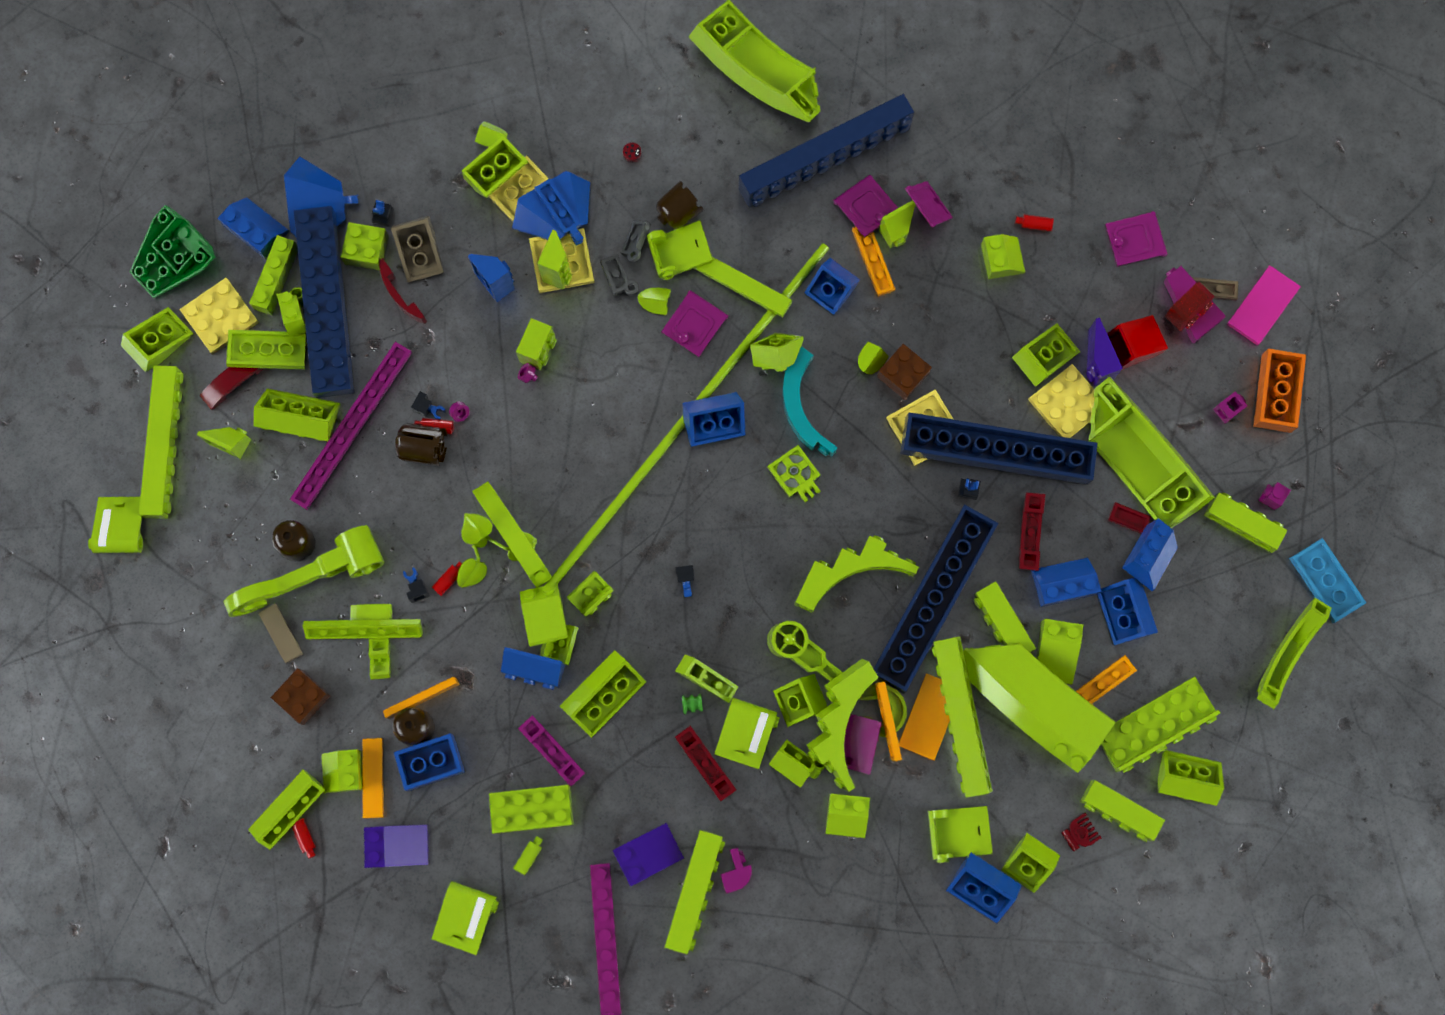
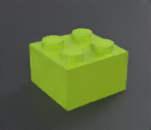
(364, 246)
(536, 344)

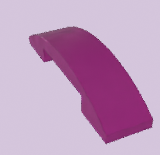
(551, 750)

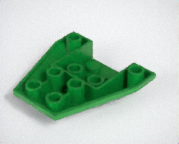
(170, 253)

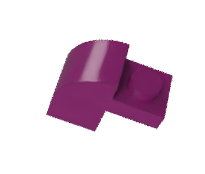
(740, 876)

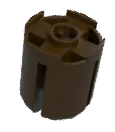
(421, 444)

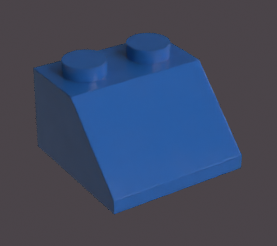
(831, 285)

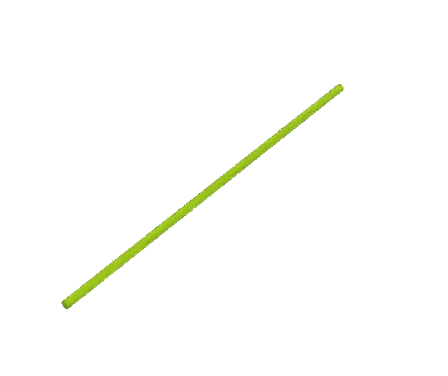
(680, 425)

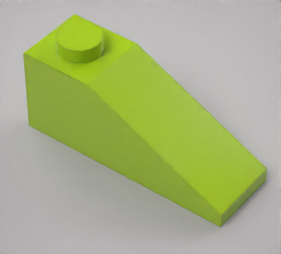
(706, 678)

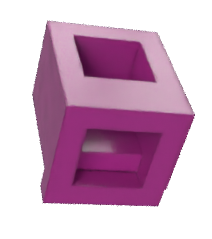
(1225, 412)
(1274, 495)

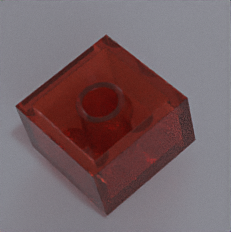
(1193, 303)

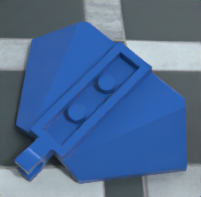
(313, 188)
(555, 205)

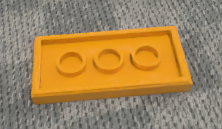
(926, 720)

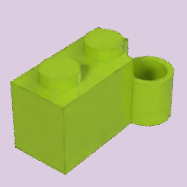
(291, 311)
(795, 764)

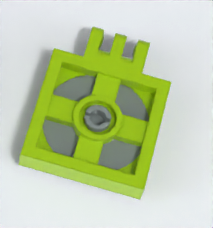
(795, 473)

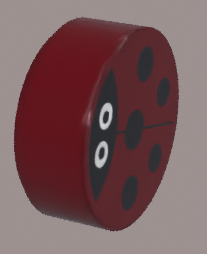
(632, 152)

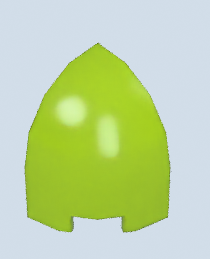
(488, 134)
(655, 300)
(871, 358)

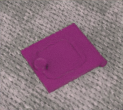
(929, 203)
(865, 205)
(1139, 239)
(694, 323)
(861, 743)

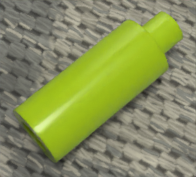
(528, 856)

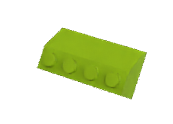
(296, 414)
(603, 693)

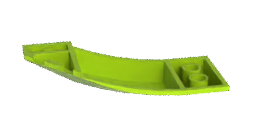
(757, 62)
(1144, 457)
(1038, 702)

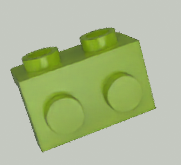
(590, 594)
(561, 649)

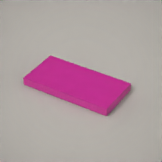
(1263, 305)

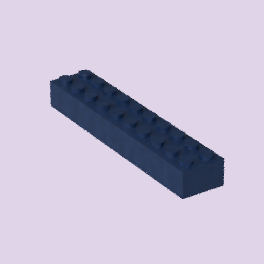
(826, 150)
(324, 302)
(999, 448)
(934, 598)

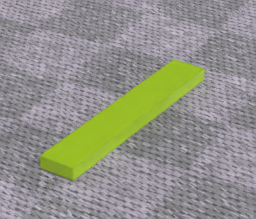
(746, 286)
(363, 629)

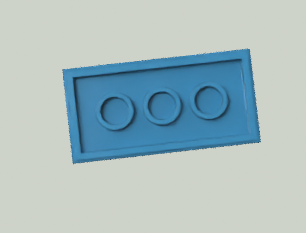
(1327, 579)

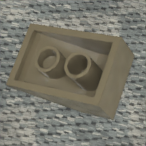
(417, 248)

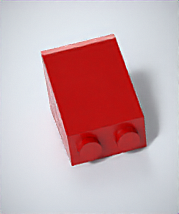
(1137, 341)

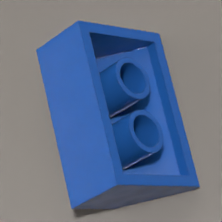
(252, 225)
(493, 275)
(714, 418)
(1151, 554)
(1066, 582)
(1127, 611)
(532, 668)
(984, 888)

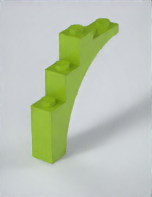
(873, 557)
(833, 720)

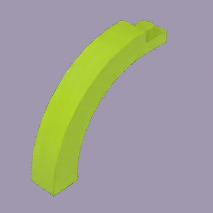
(512, 534)
(1290, 650)

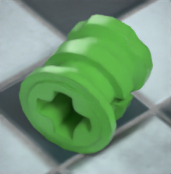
(692, 703)

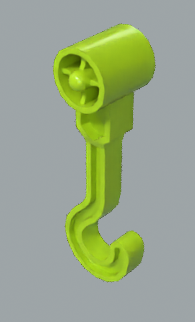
(354, 553)
(791, 641)

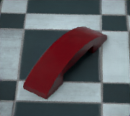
(411, 310)
(225, 383)
(1031, 531)
(705, 763)

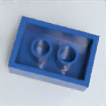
(429, 762)

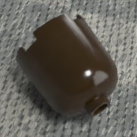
(677, 207)
(293, 540)
(413, 726)

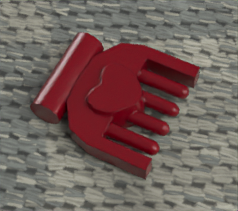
(1078, 834)

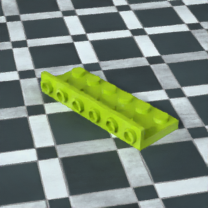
(1158, 724)

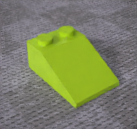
(155, 339)
(1046, 354)
(543, 614)
(1060, 647)

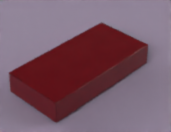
(1128, 518)

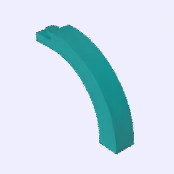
(794, 410)

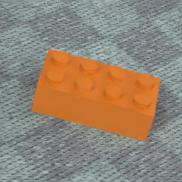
(1279, 390)

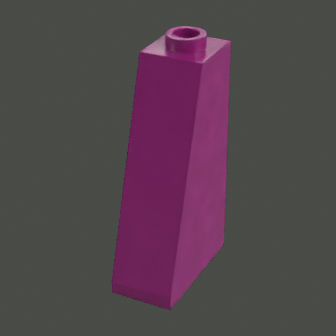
(1177, 284)

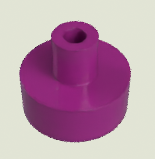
(527, 373)
(459, 411)

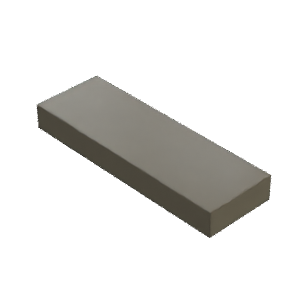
(1220, 288)
(280, 633)

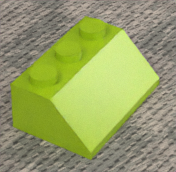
(493, 167)
(554, 263)
(1190, 777)

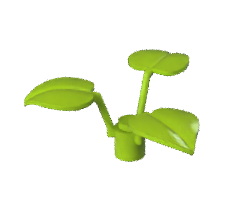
(476, 532)

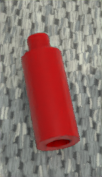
(1035, 222)
(448, 425)
(447, 579)
(304, 838)

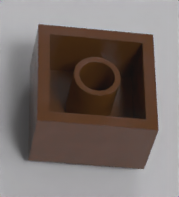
(904, 372)
(300, 696)

